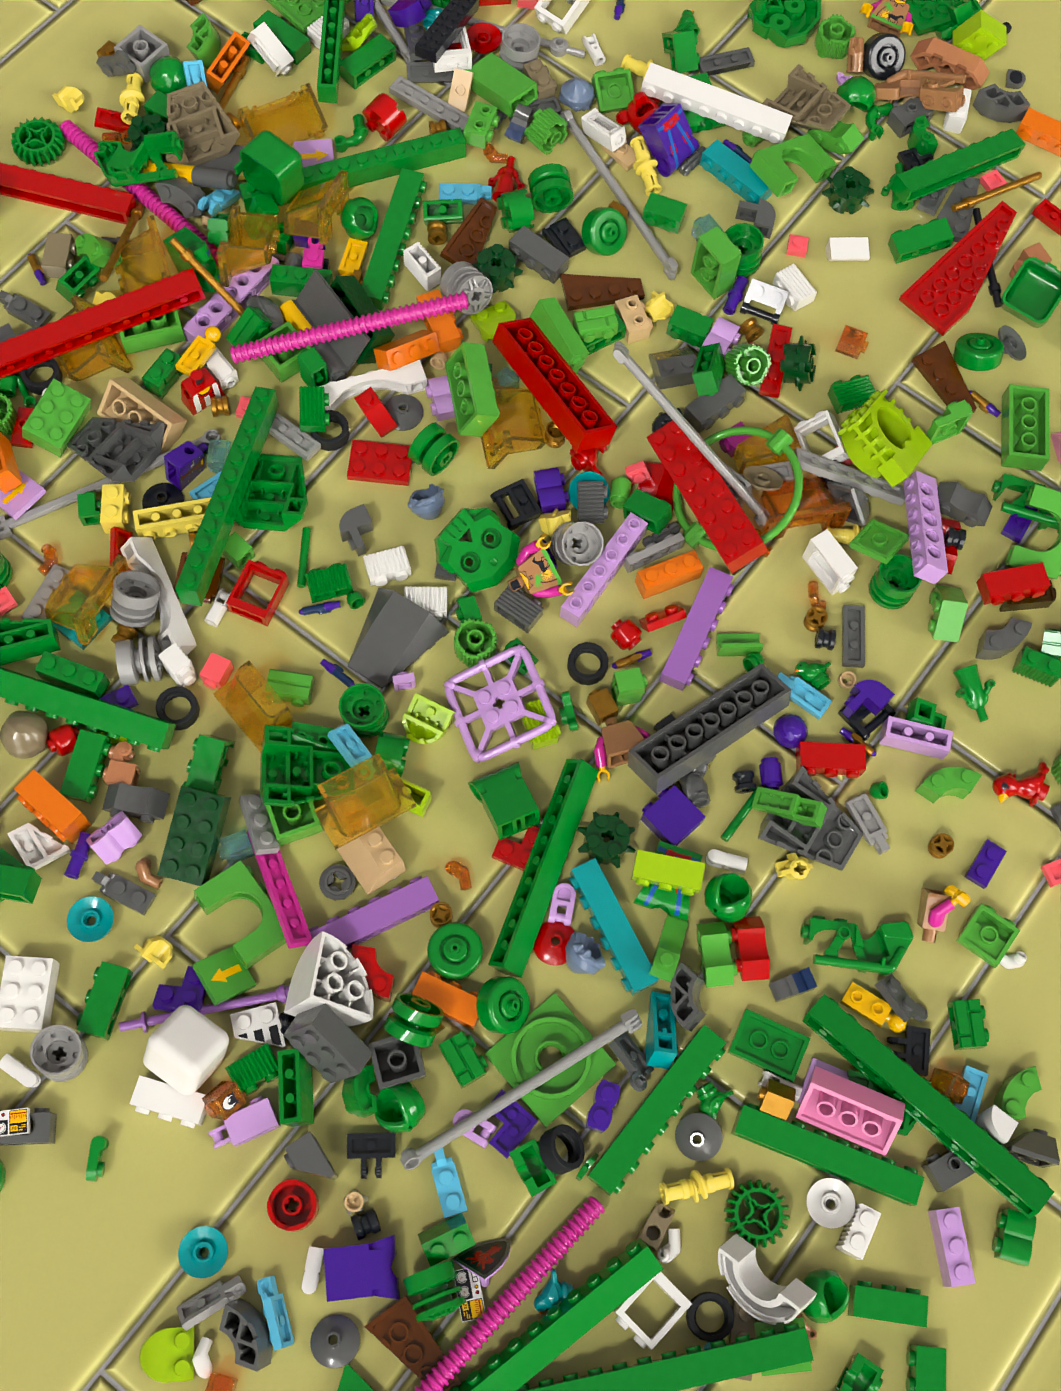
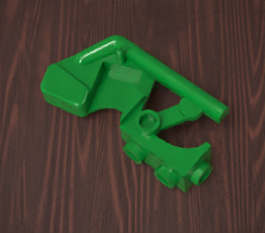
(123, 166)
(1023, 486)
(876, 955)

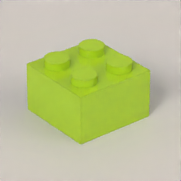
(980, 35)

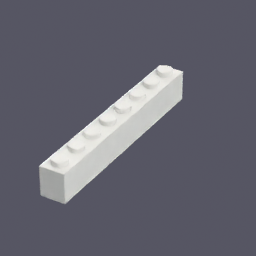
(716, 103)

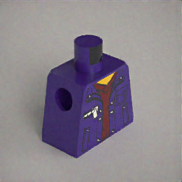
(185, 463)

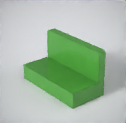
(737, 644)

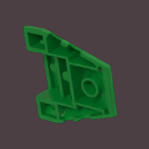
(275, 494)
(295, 766)

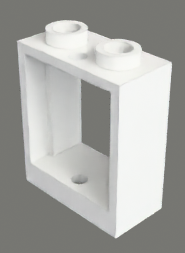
(556, 23)
(456, 58)
(821, 419)
(830, 562)
(672, 1292)

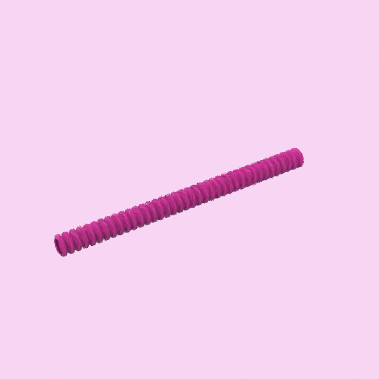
(140, 191)
(349, 327)
(512, 1296)

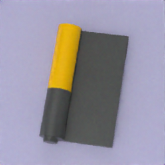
(212, 174)
(321, 305)

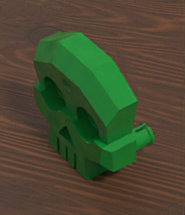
(785, 21)
(489, 560)

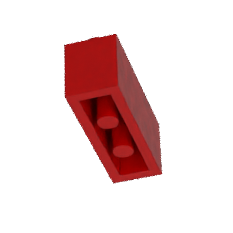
(1013, 584)
(831, 759)

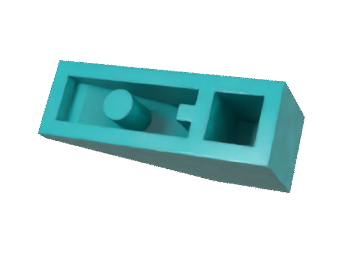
(661, 1032)

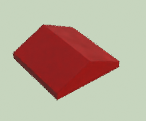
(660, 483)

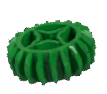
(38, 141)
(750, 1204)

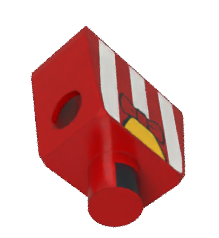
(198, 390)

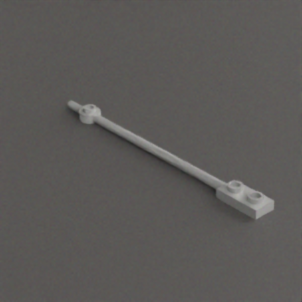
(558, 45)

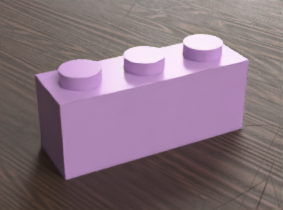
(916, 737)
(951, 1247)

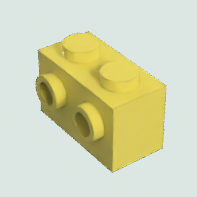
(114, 507)

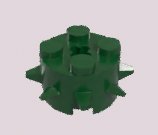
(142, 126)
(848, 190)
(498, 266)
(798, 363)
(602, 827)

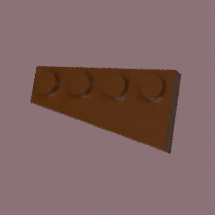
(471, 234)
(596, 291)
(943, 374)
(409, 1340)

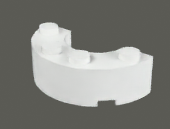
(754, 1290)

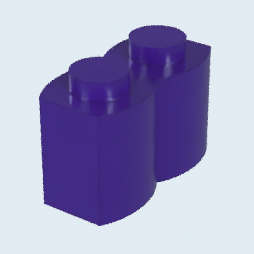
(550, 490)
(604, 1100)

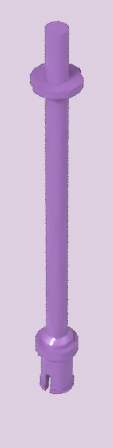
(144, 1022)

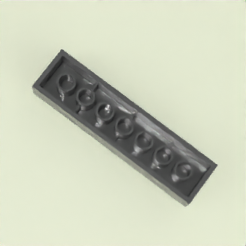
(708, 728)

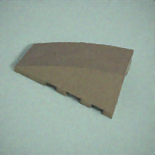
(809, 102)
(200, 124)

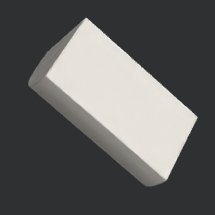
(848, 249)
(997, 1124)

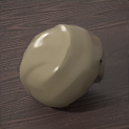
(24, 734)

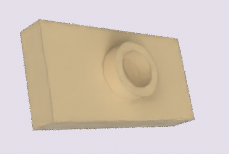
(460, 89)
(623, 155)

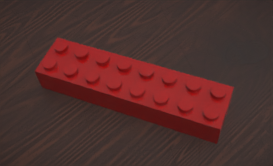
(554, 384)
(708, 497)

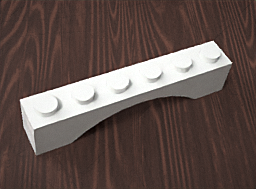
(406, 379)
(143, 556)

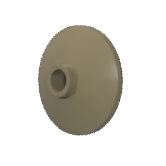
(762, 478)

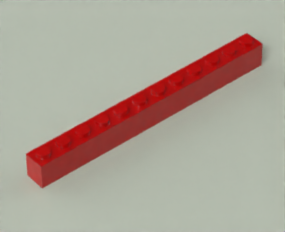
(99, 322)

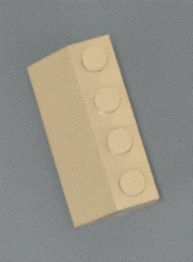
(129, 401)
(372, 860)

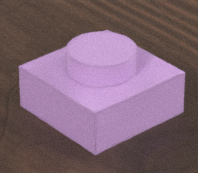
(404, 681)

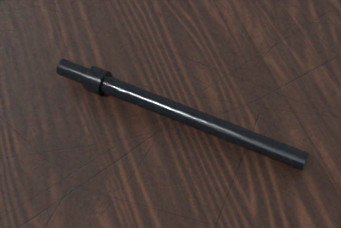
(994, 287)

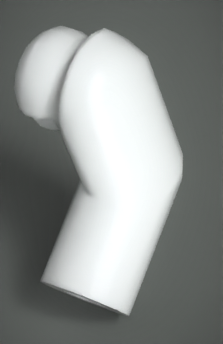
(672, 1248)
(201, 1358)

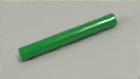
(303, 561)
(738, 819)

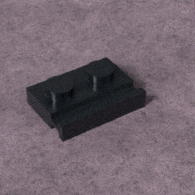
(564, 238)

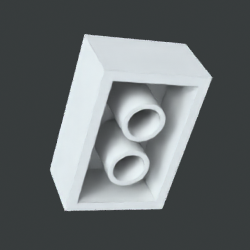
(27, 993)

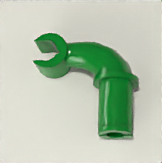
(872, 115)
(360, 132)

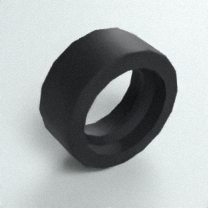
(38, 387)
(339, 441)
(585, 679)
(175, 692)
(549, 1153)
(728, 1317)

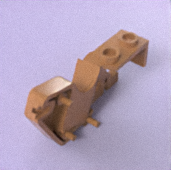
(931, 93)

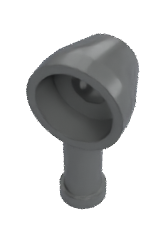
(289, 259)

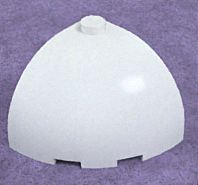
(332, 977)

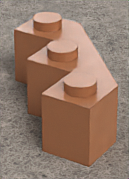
(950, 59)

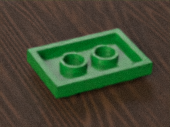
(769, 1045)

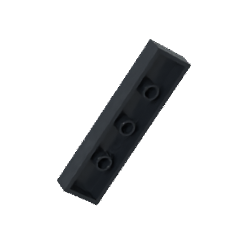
(445, 29)

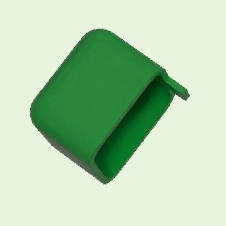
(271, 166)
(1033, 292)

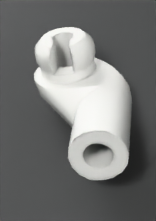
(1014, 960)

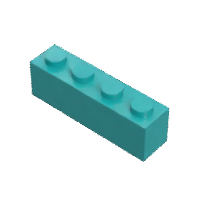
(734, 172)

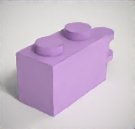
(247, 1123)

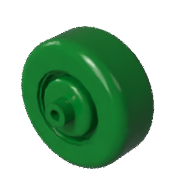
(604, 231)
(978, 352)
(455, 951)
(503, 1005)

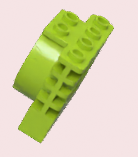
(883, 439)

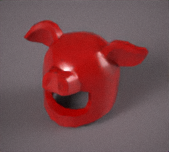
(638, 110)

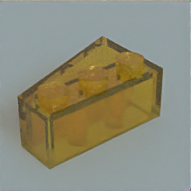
(756, 453)

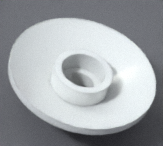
(833, 1190)

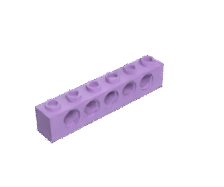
(254, 283)
(925, 527)
(603, 569)

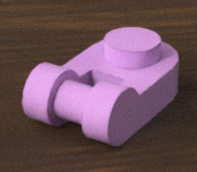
(563, 896)
(480, 1140)

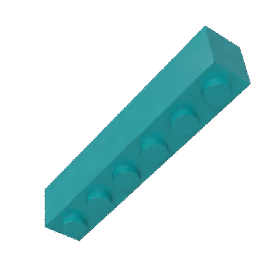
(613, 926)

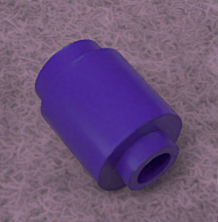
(771, 773)

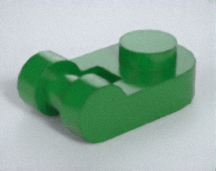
(95, 1167)

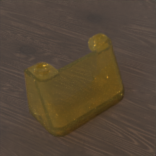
(289, 118)

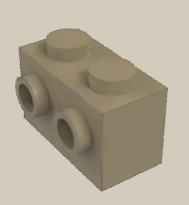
(540, 74)
(58, 254)

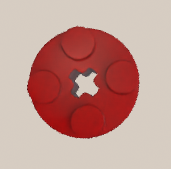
(384, 116)
(280, 1199)

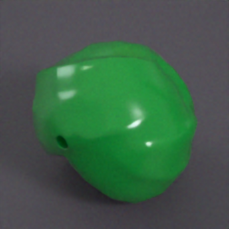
(167, 75)
(858, 92)
(359, 218)
(728, 896)
(399, 1108)
(831, 1295)

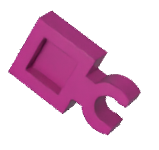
(313, 255)

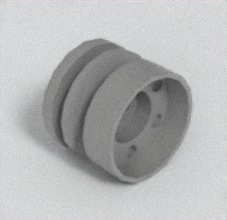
(519, 45)
(466, 278)
(587, 544)
(134, 598)
(139, 660)
(54, 1041)

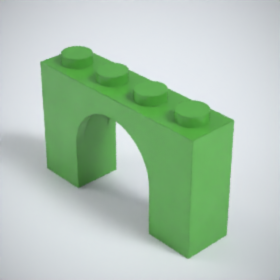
(800, 150)
(1049, 501)
(238, 883)

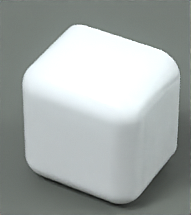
(186, 1049)

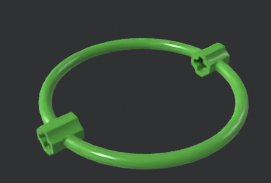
(777, 443)

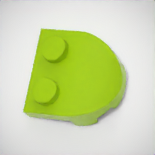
(359, 33)
(489, 318)
(426, 720)
(168, 1355)

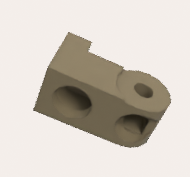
(656, 1225)

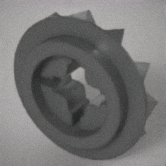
(342, 873)

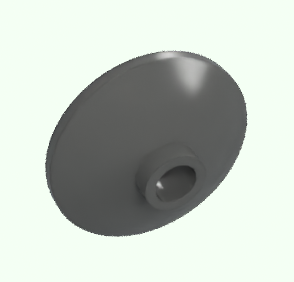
(1012, 343)
(407, 418)
(706, 1128)
(346, 1347)

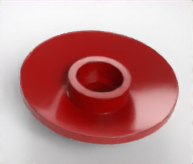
(484, 37)
(543, 947)

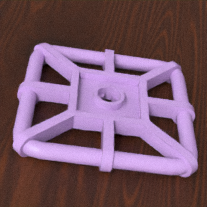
(512, 709)

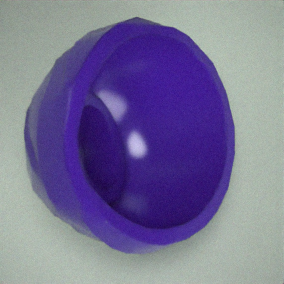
(790, 730)

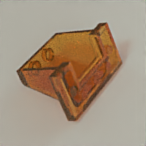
(814, 507)

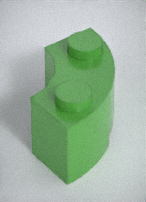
(205, 41)
(840, 140)
(96, 249)
(948, 782)
(716, 958)
(1016, 1091)

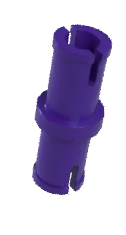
(735, 295)
(78, 857)

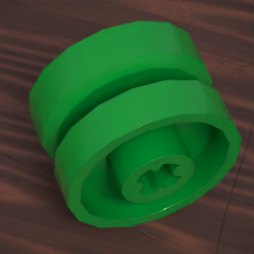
(550, 188)
(433, 449)
(413, 1020)

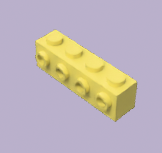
(170, 519)

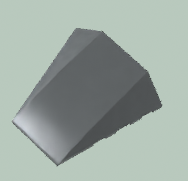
(119, 448)
(393, 637)
(829, 844)

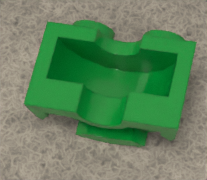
(920, 138)
(356, 1093)
(531, 1168)
(861, 1376)

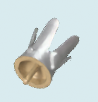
(354, 1202)

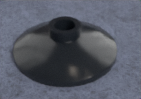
(169, 491)

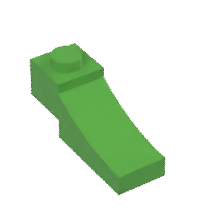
(790, 806)
(668, 948)

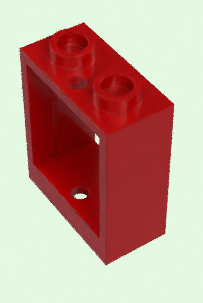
(251, 611)

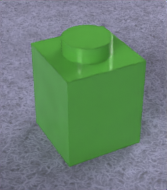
(238, 550)

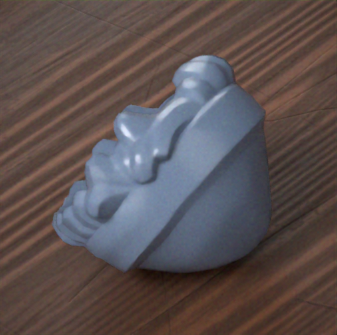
(577, 94)
(427, 502)
(583, 954)

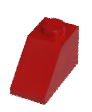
(376, 412)

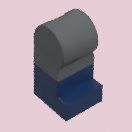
(519, 123)
(793, 985)

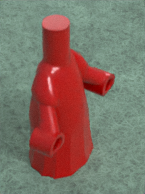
(506, 179)

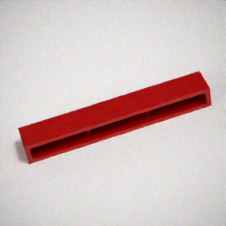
(66, 194)

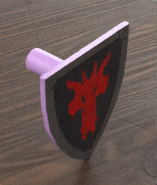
(485, 1258)

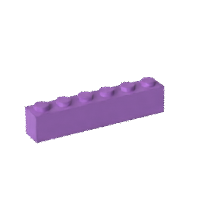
(696, 628)
(381, 913)

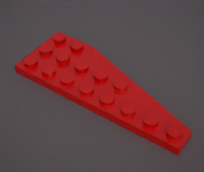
(952, 283)

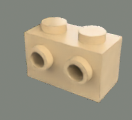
(634, 317)

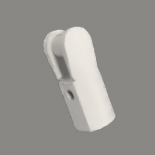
(594, 50)
(217, 609)
(726, 861)
(19, 1071)
(767, 1075)
(312, 1269)

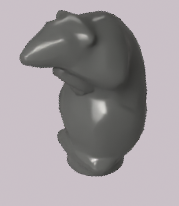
(269, 308)
(695, 787)

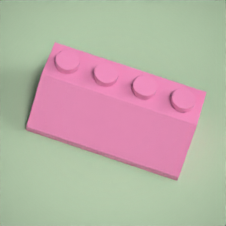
(851, 1111)

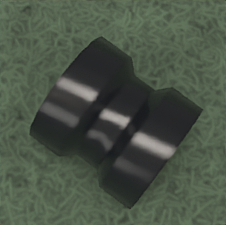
(365, 1223)

